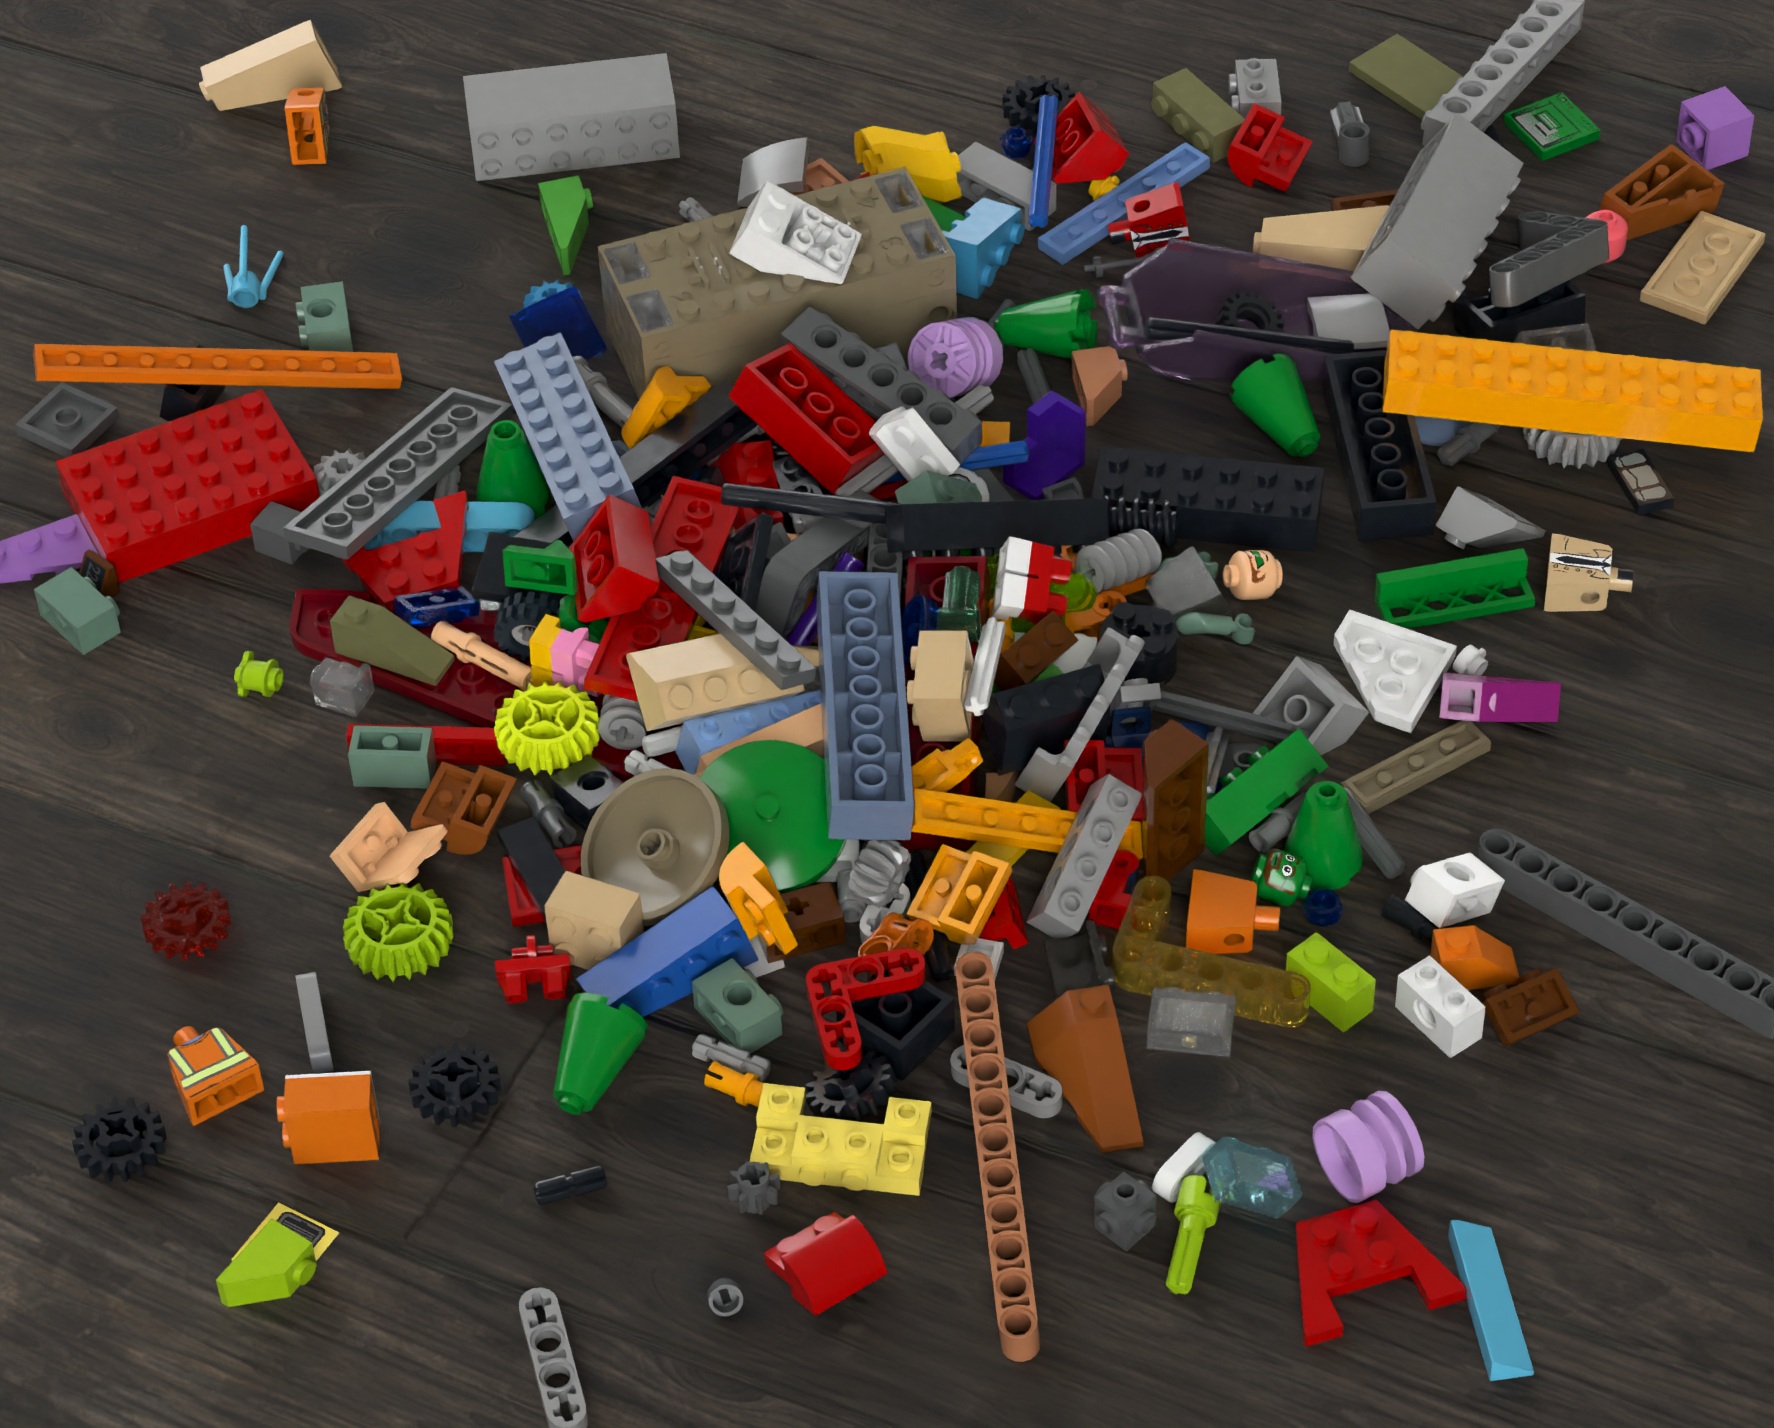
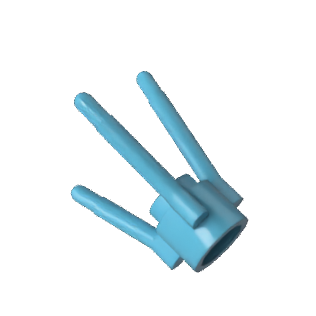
(245, 287)

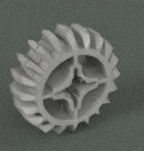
(1570, 447)

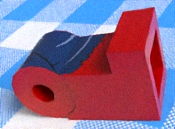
(1115, 890)

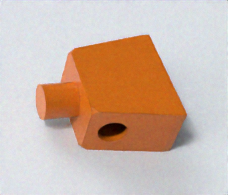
(1226, 914)

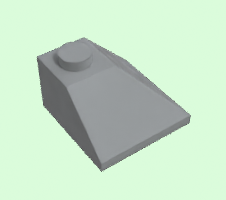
(1483, 522)

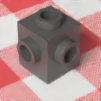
(1124, 1210)

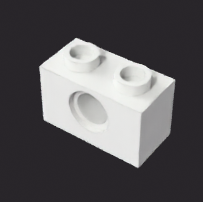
(1454, 890)
(1440, 1006)

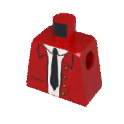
(1152, 220)

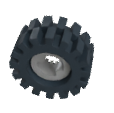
(515, 615)

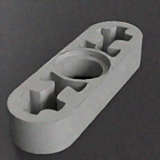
(314, 1023)
(1019, 1095)

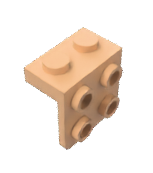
(384, 851)

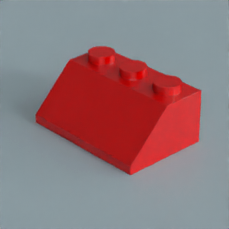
(1085, 144)
(750, 466)
(614, 561)

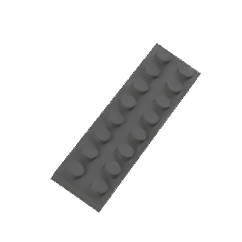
(397, 473)

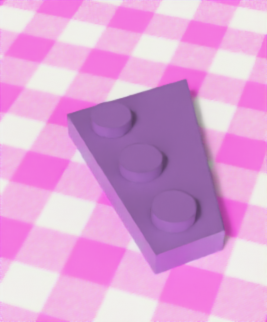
(44, 550)

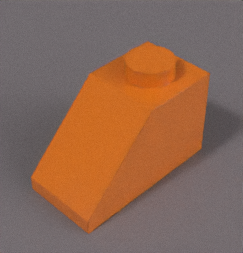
(1474, 957)

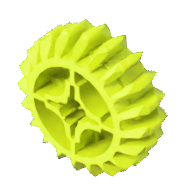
(547, 727)

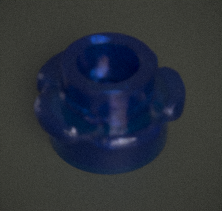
(1016, 142)
(1323, 907)

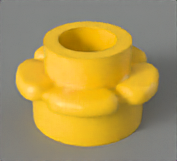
(1101, 187)

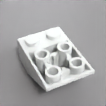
(794, 238)

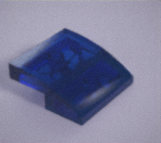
(564, 314)

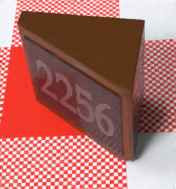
(100, 572)

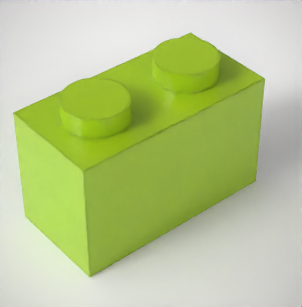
(1338, 985)

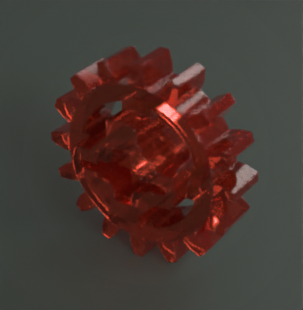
(186, 920)

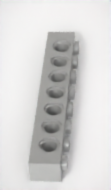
(1507, 65)

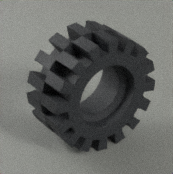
(1250, 309)

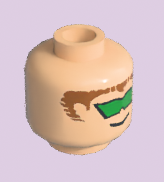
(1253, 574)

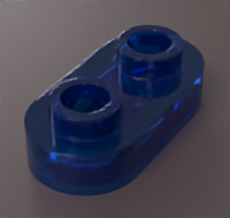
(917, 616)

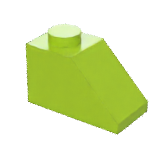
(268, 1267)

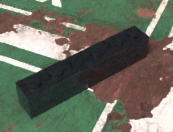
(989, 524)

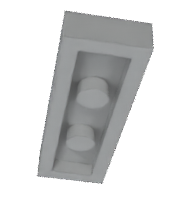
(1135, 694)

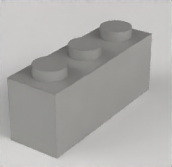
(998, 179)

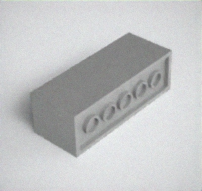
(571, 117)
(1438, 222)

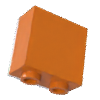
(330, 1117)

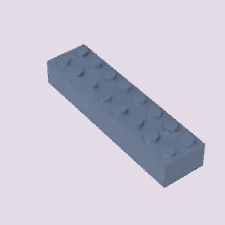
(564, 430)
(864, 707)

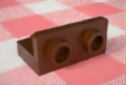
(1529, 1007)

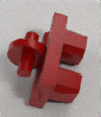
(533, 965)

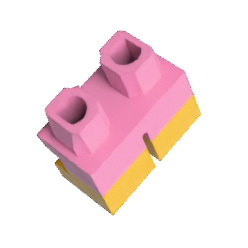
(560, 655)

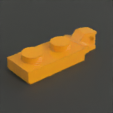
(946, 769)

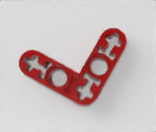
(845, 988)

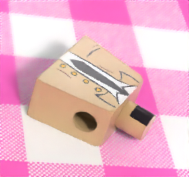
(1582, 575)

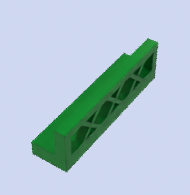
(1450, 584)

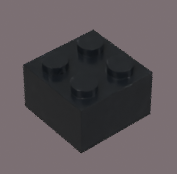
(904, 1024)

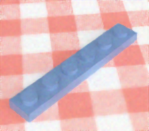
(1092, 222)

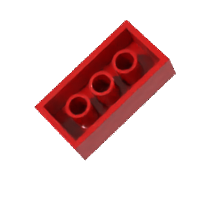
(807, 416)

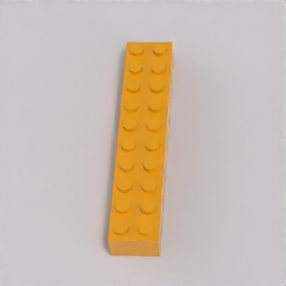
(1572, 391)

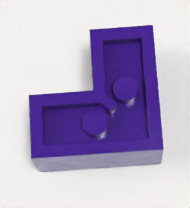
(1054, 445)

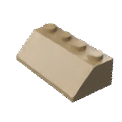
(697, 681)

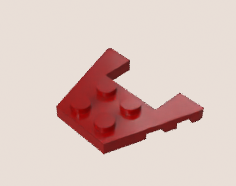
(417, 563)
(1358, 1251)

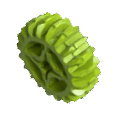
(401, 939)

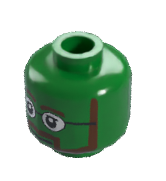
(1281, 877)

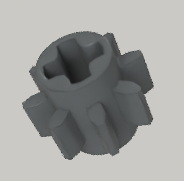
(754, 1187)

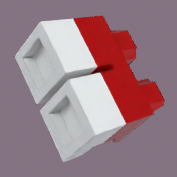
(1025, 581)

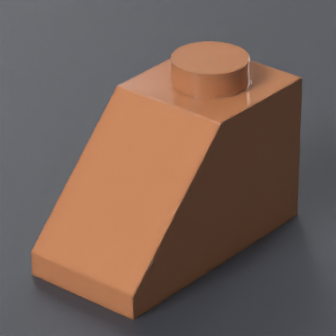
(1097, 380)

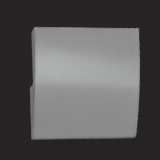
(778, 163)
(1351, 318)

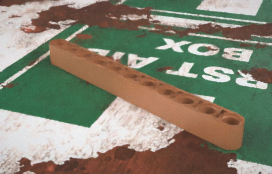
(1000, 1167)

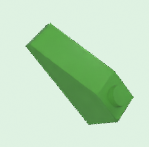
(566, 217)

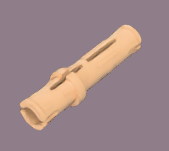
(471, 649)

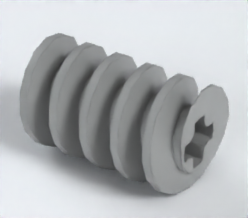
(1119, 559)
(621, 723)

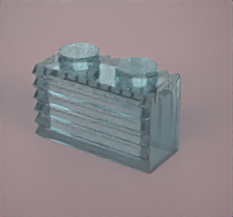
(1251, 1177)

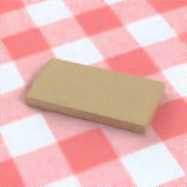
(1702, 267)

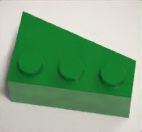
(1259, 789)

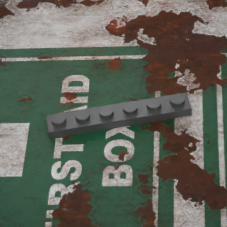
(735, 620)

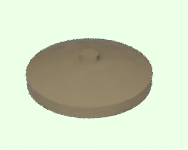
(658, 838)

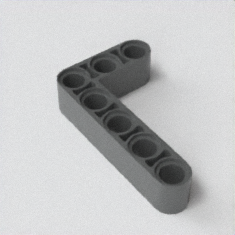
(1550, 253)
(797, 567)

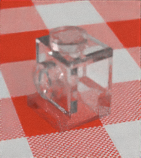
(342, 686)

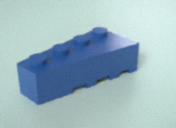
(670, 955)

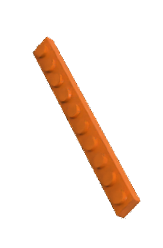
(216, 366)

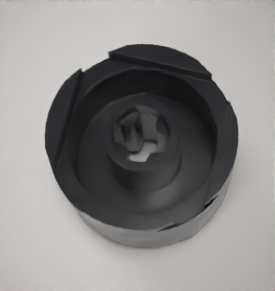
(1158, 630)

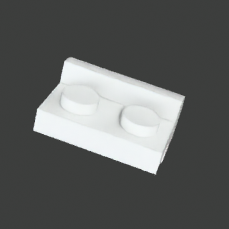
(911, 444)

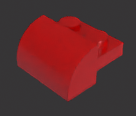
(1266, 150)
(1098, 762)
(827, 1261)

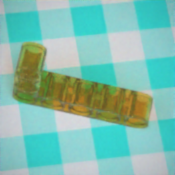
(1146, 963)

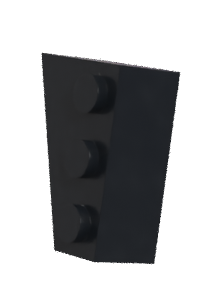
(1554, 308)

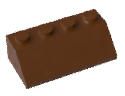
(1173, 799)

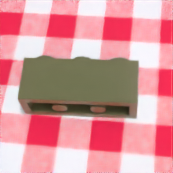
(1196, 113)

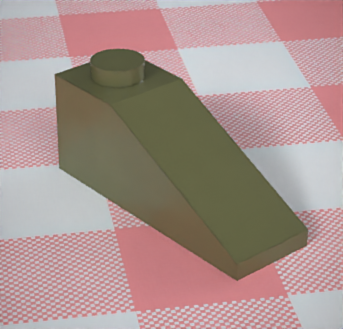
(386, 641)

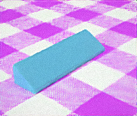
(1489, 1301)

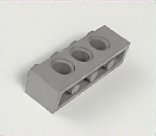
(1084, 858)

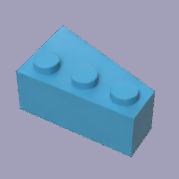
(983, 243)

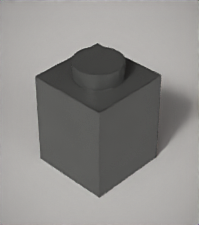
(269, 533)

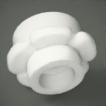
(1471, 661)

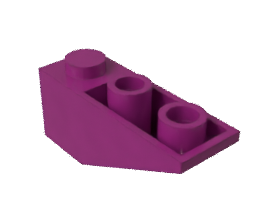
(1498, 699)

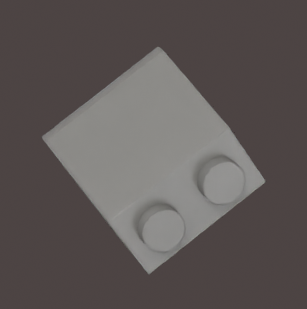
(1315, 704)

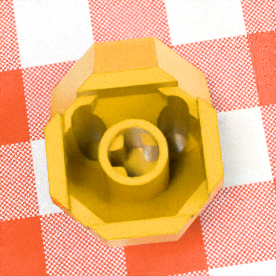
(923, 156)

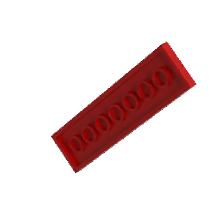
(686, 520)

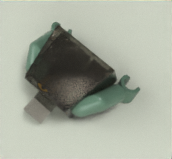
(1189, 591)

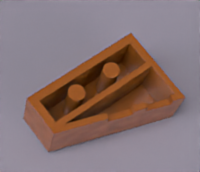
(1663, 193)

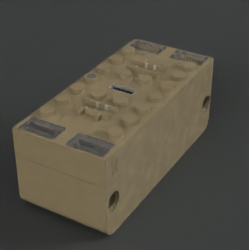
(707, 314)

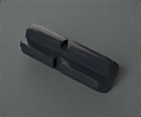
(578, 1183)

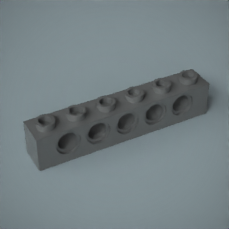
(865, 383)

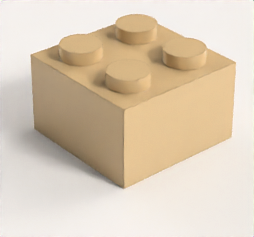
(940, 685)
(591, 919)

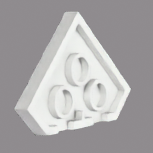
(1392, 667)

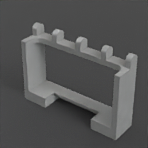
(1047, 771)

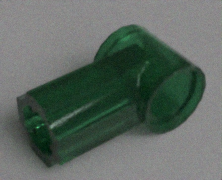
(961, 603)

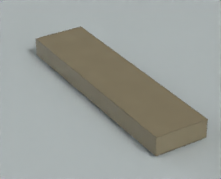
(1417, 765)

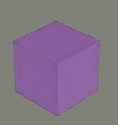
(1714, 128)

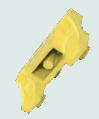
(842, 1151)

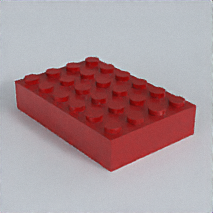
(186, 484)

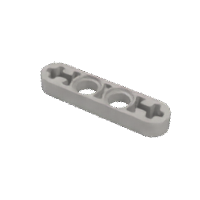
(552, 1362)

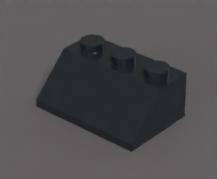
(1041, 716)

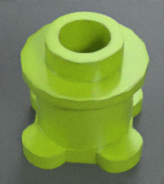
(258, 676)

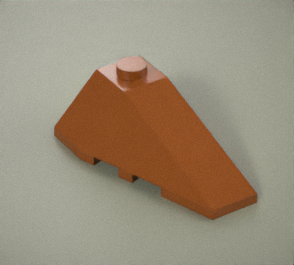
(1084, 1051)

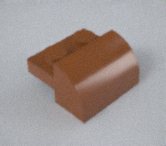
(465, 805)

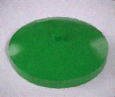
(777, 809)

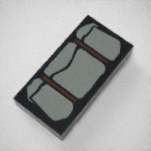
(1641, 482)

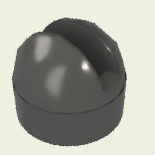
(715, 1298)

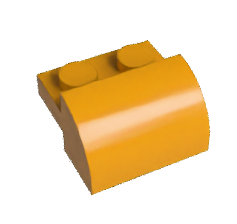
(661, 402)
(960, 893)
(755, 898)

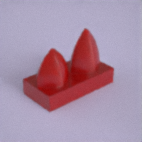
(1006, 919)

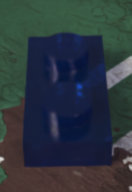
(435, 606)

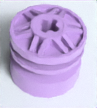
(956, 355)
(1368, 1146)

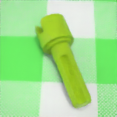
(1196, 1213)

